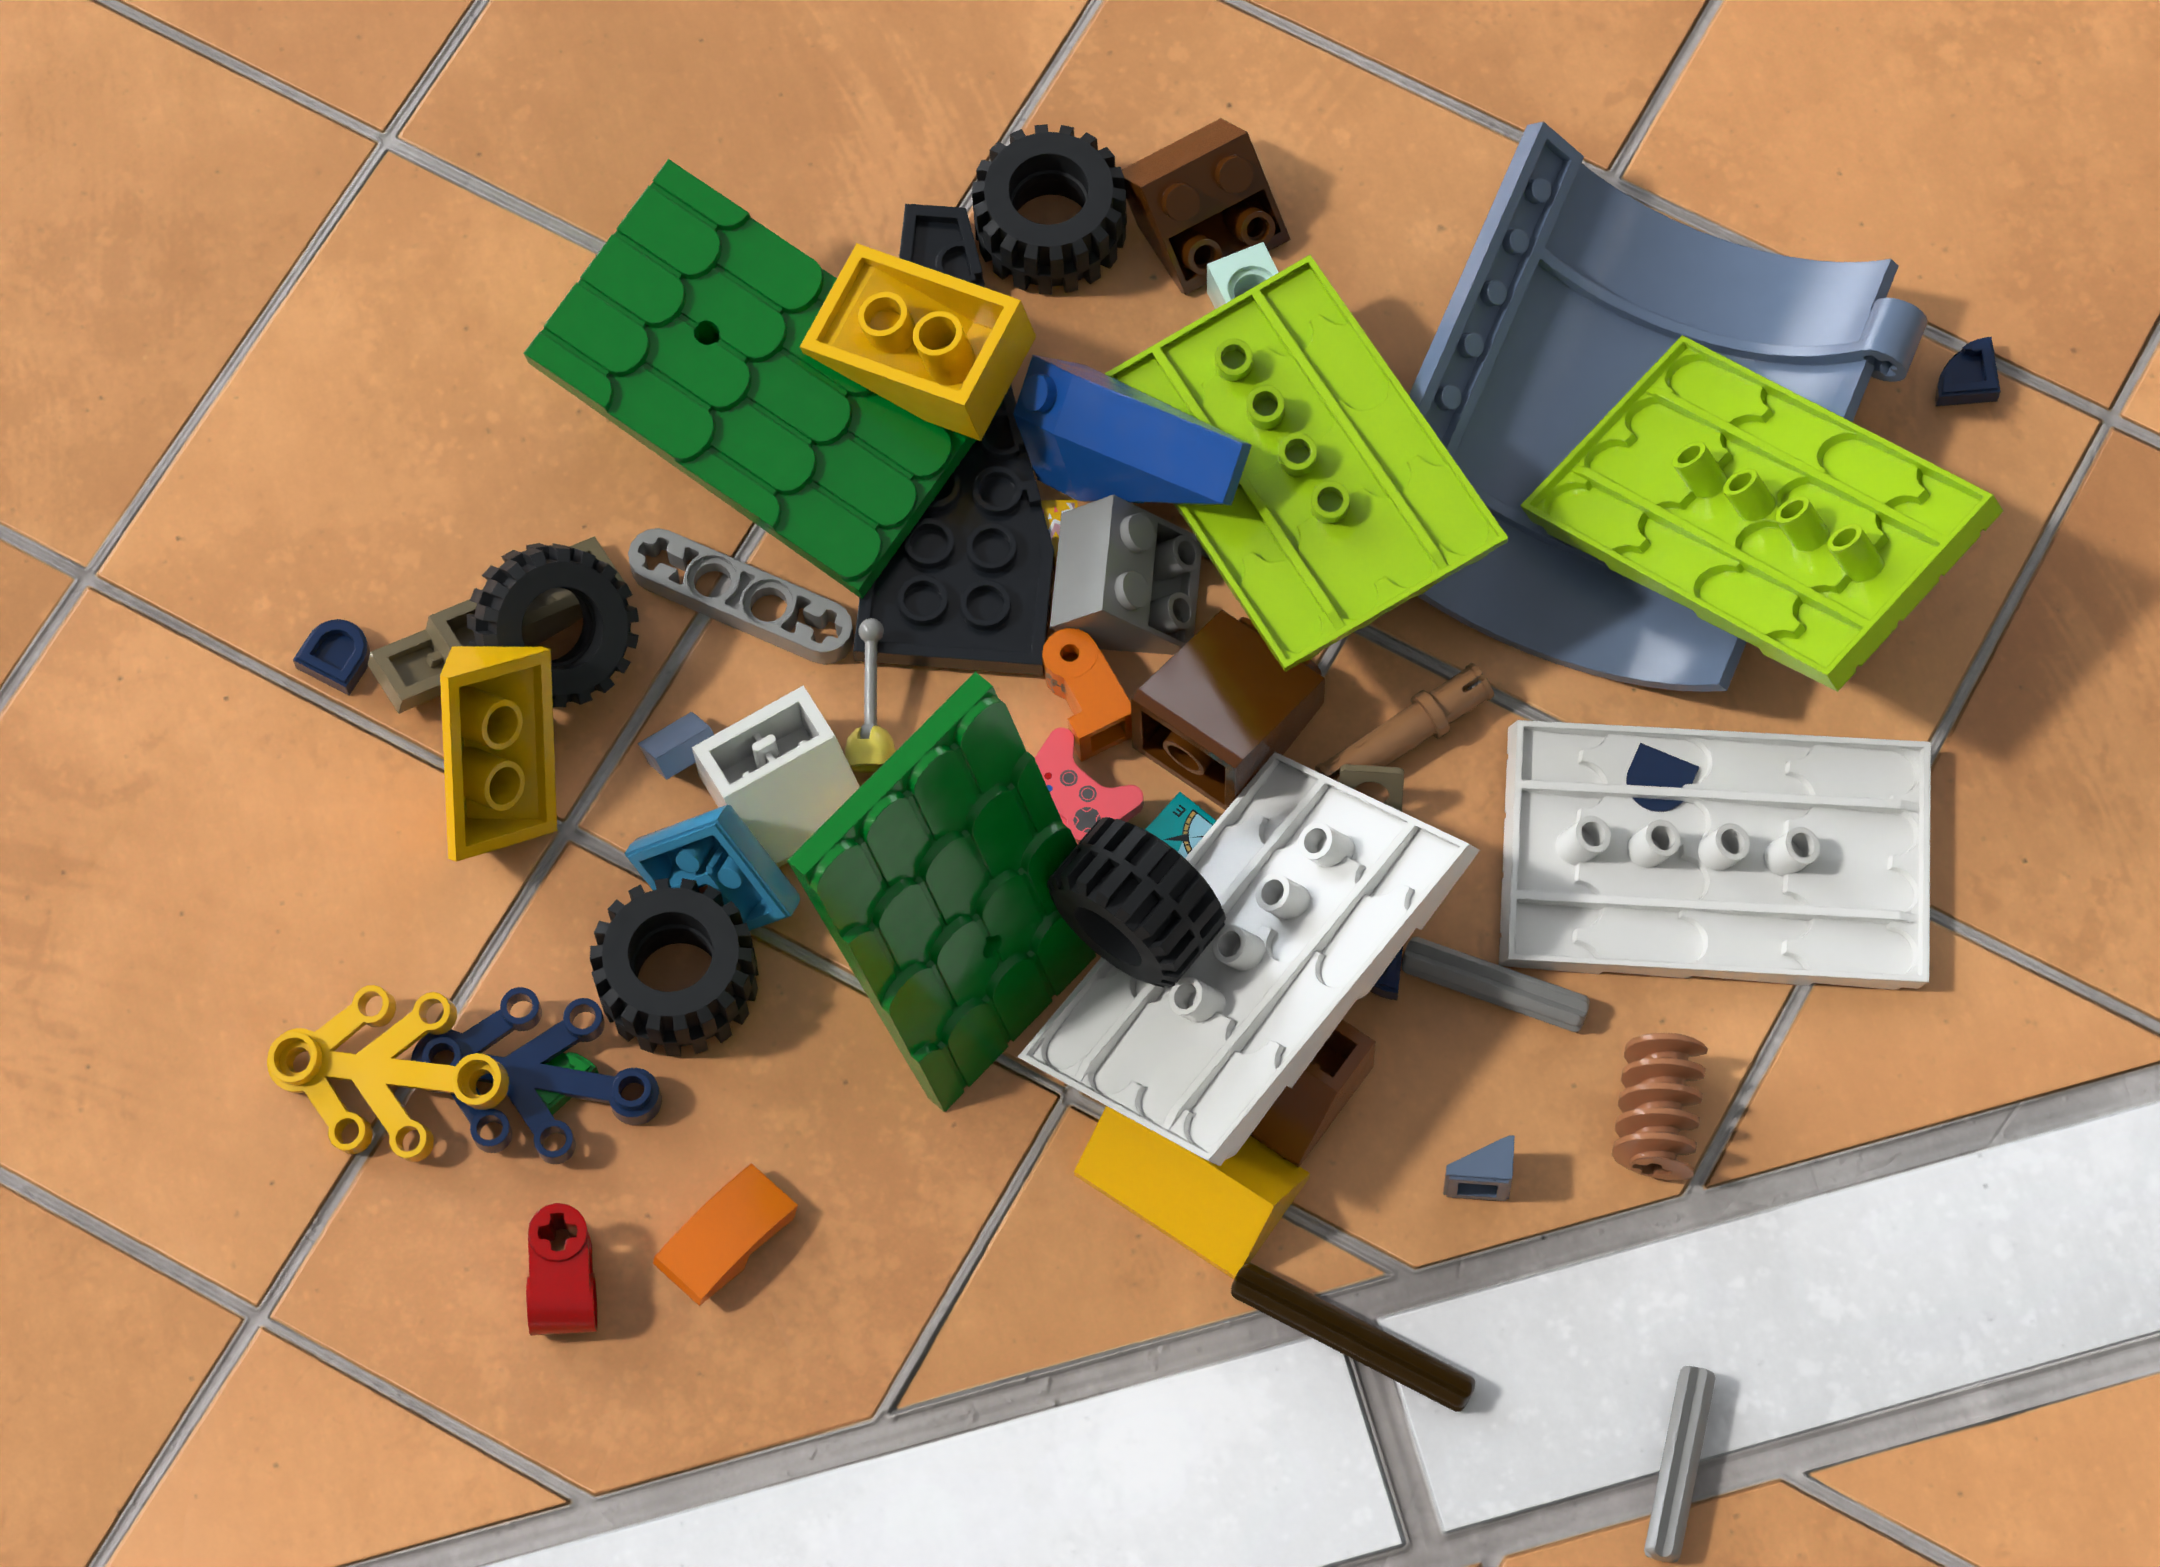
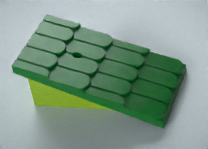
(695, 351)
(945, 893)

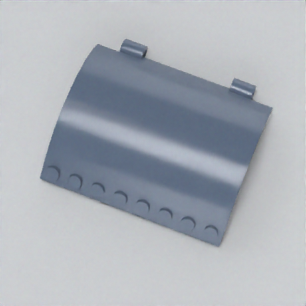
(1554, 327)

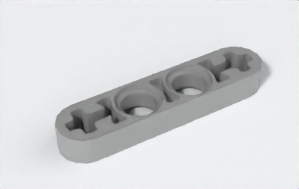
(737, 602)

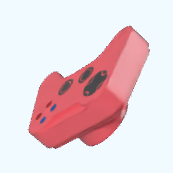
(1076, 794)

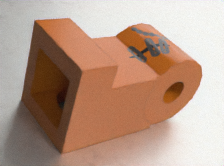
(1084, 679)

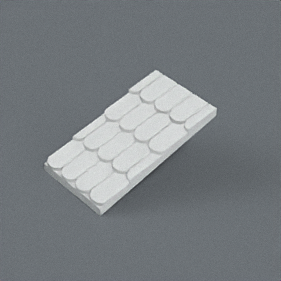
(1772, 870)
(1315, 910)

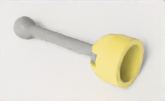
(870, 744)

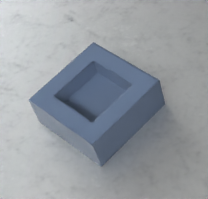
(671, 747)

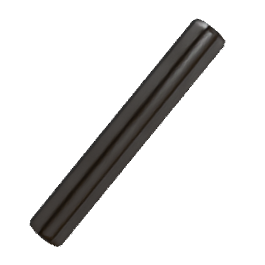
(1353, 1337)

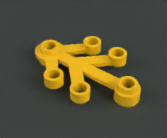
(377, 1069)

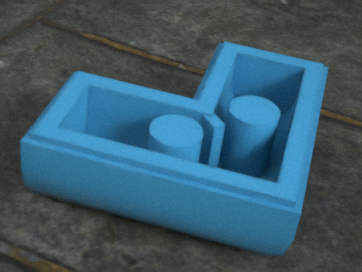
(719, 853)

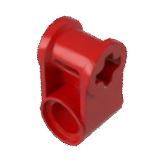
(560, 1283)

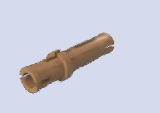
(1425, 718)

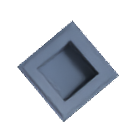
(1483, 1173)

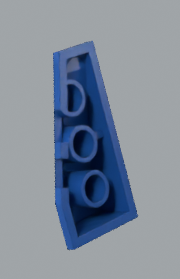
(1111, 439)

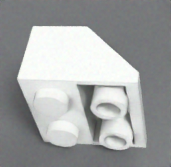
(778, 772)

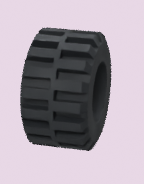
(1049, 166)
(603, 605)
(1136, 902)
(665, 919)

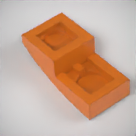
(724, 1233)

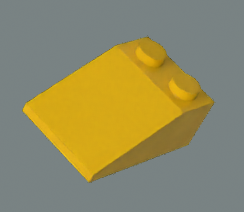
(921, 339)

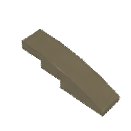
(412, 666)

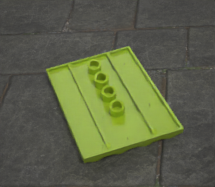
(1344, 479)
(1761, 511)

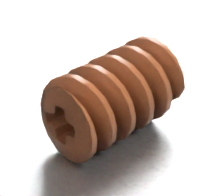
(1654, 1105)

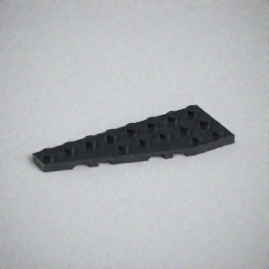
(980, 561)

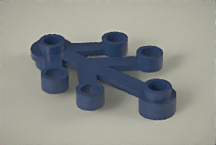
(530, 1073)

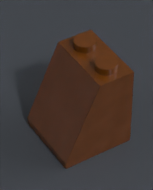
(1223, 708)

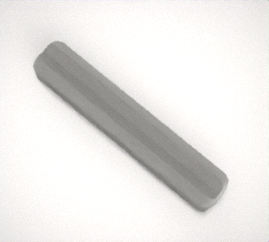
(1495, 984)
(1679, 1464)

